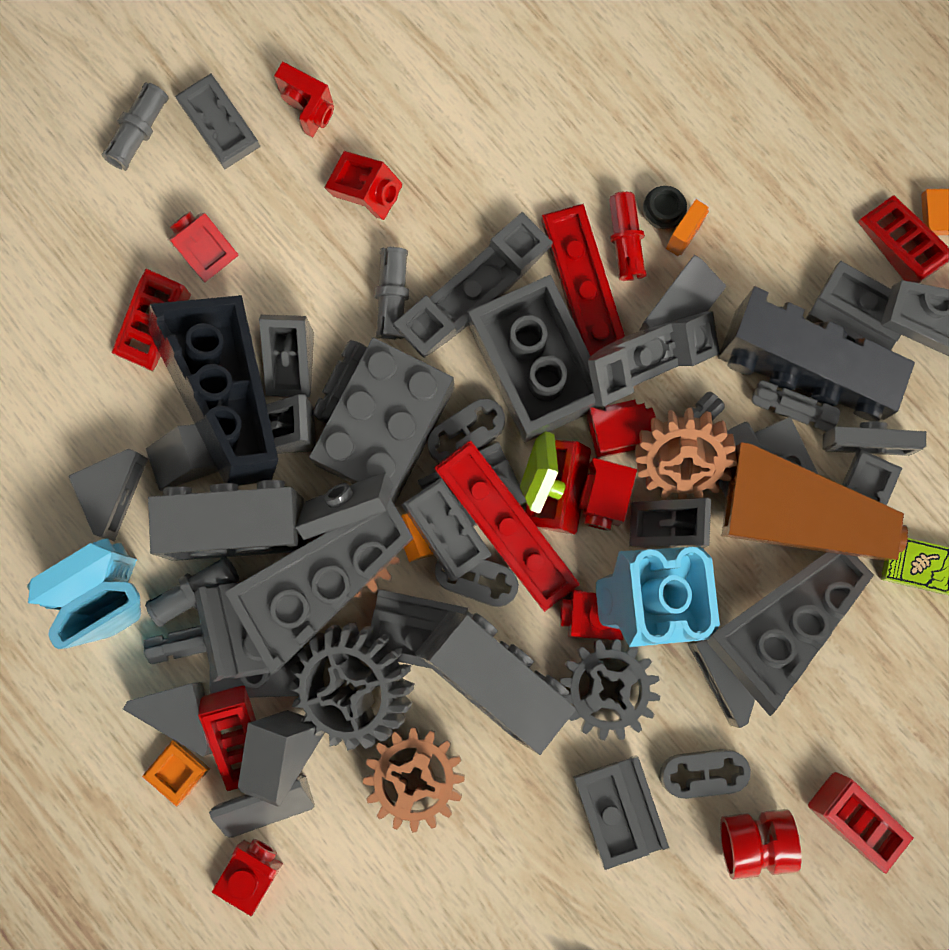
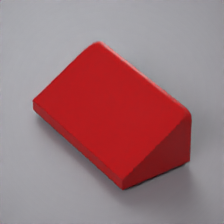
(564, 513)

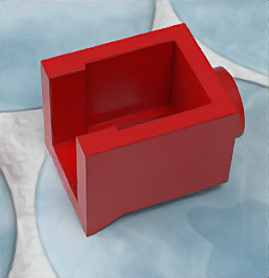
(618, 427)
(606, 494)

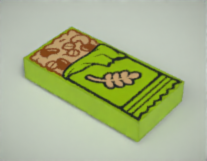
(920, 566)

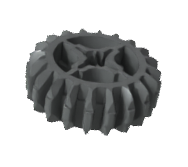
(344, 711)

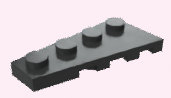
(919, 314)
(308, 587)
(784, 631)

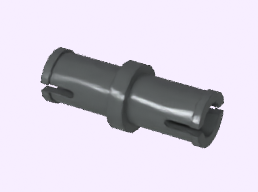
(135, 126)
(391, 291)
(182, 597)

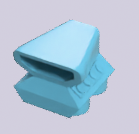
(90, 593)
(660, 596)

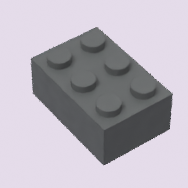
(535, 357)
(383, 417)
(225, 521)
(497, 679)

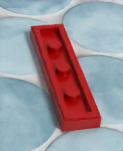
(583, 277)
(506, 525)

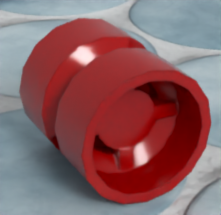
(760, 844)

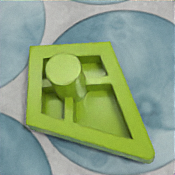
(541, 472)

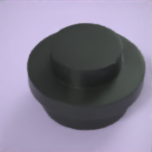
(664, 207)

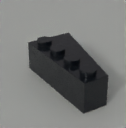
(815, 358)
(219, 380)

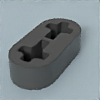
(461, 422)
(477, 591)
(703, 762)

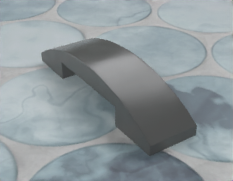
(484, 279)
(651, 353)

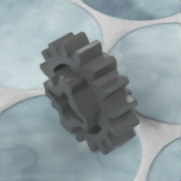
(626, 676)

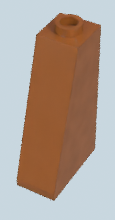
(800, 509)

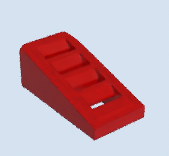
(916, 230)
(136, 314)
(221, 712)
(838, 800)

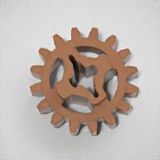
(685, 454)
(434, 788)

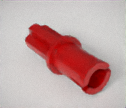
(627, 236)

